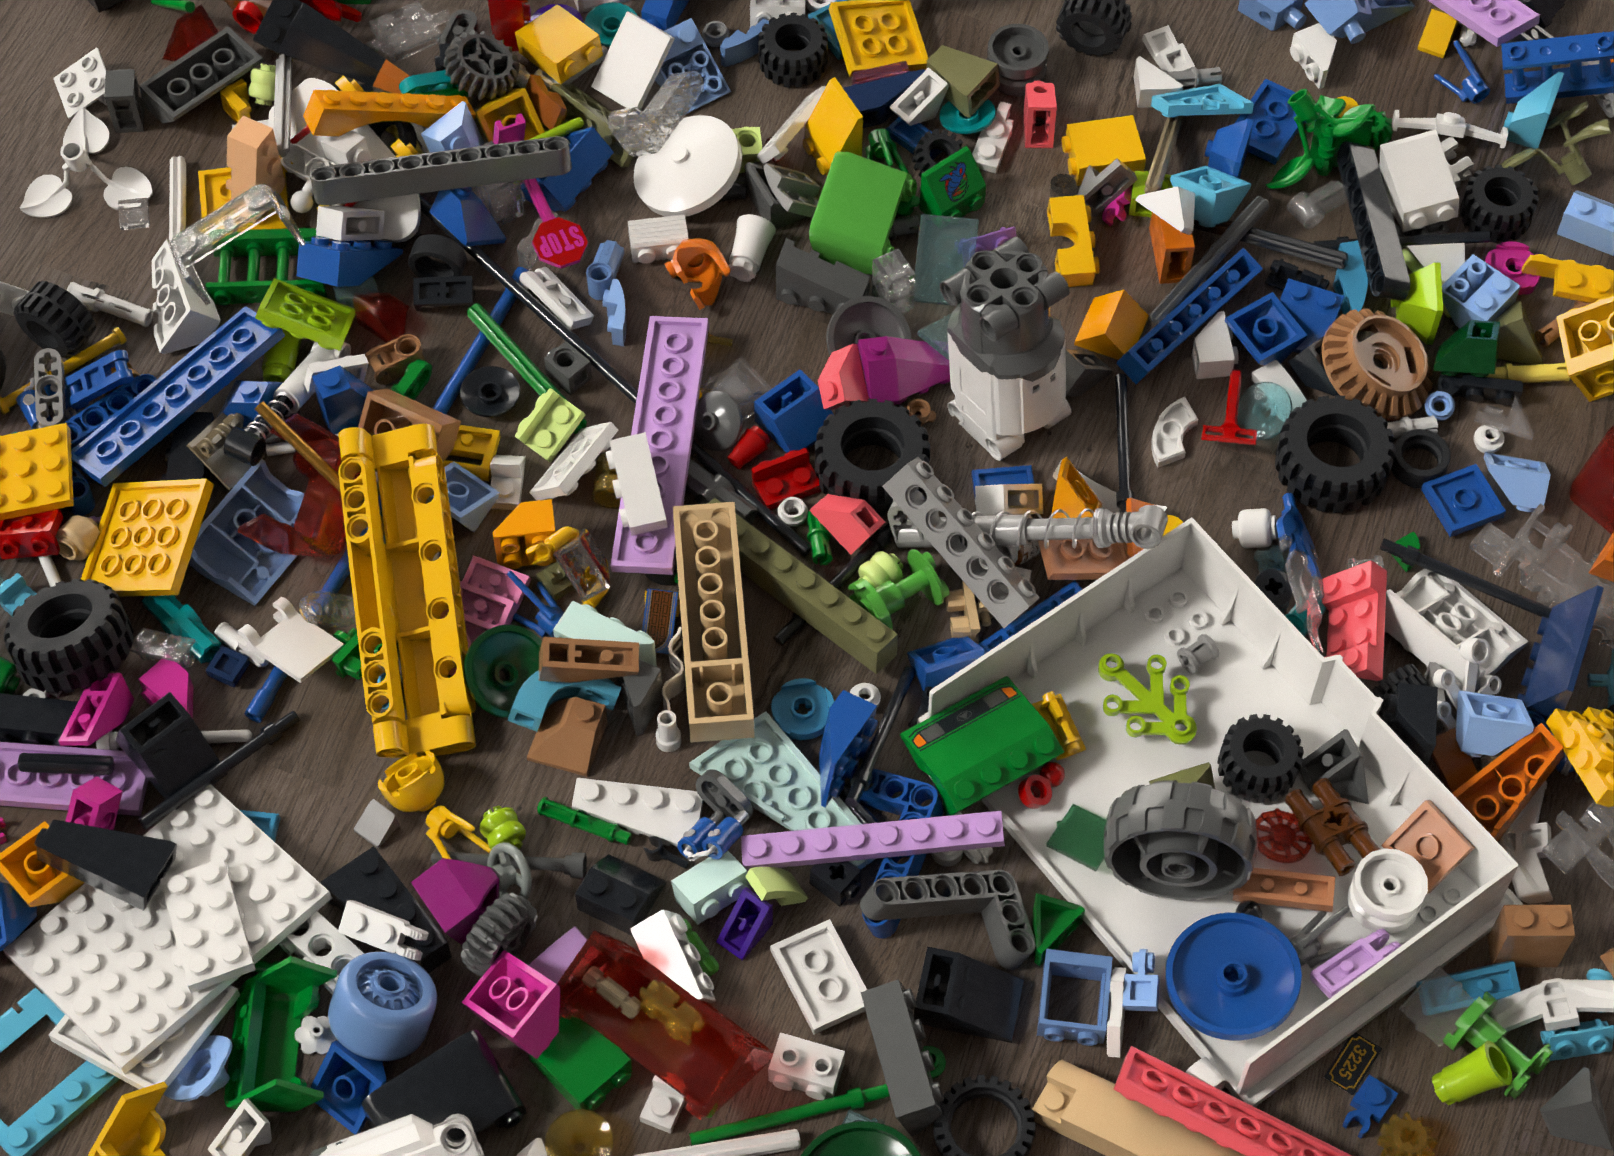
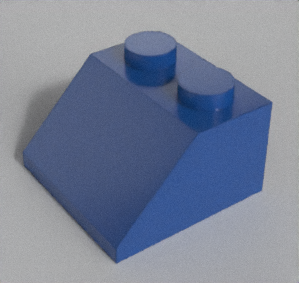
(1311, 308)

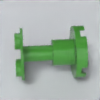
(890, 597)
(1478, 1027)

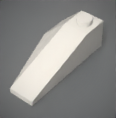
(181, 313)

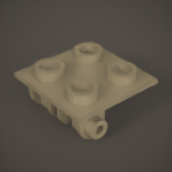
(210, 449)

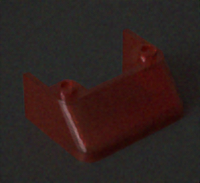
(320, 520)

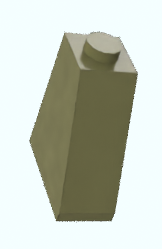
(968, 76)

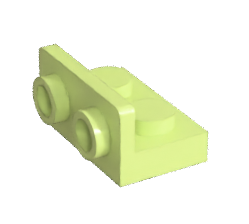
(549, 424)

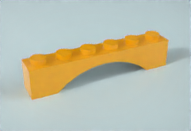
(342, 111)

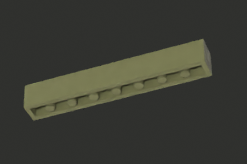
(814, 599)

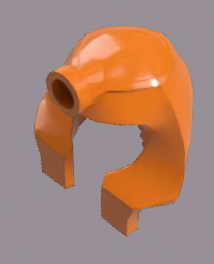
(699, 262)

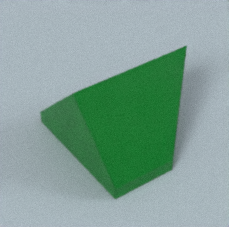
(1053, 923)

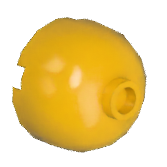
(413, 782)

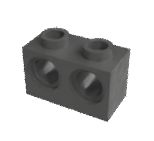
(124, 101)

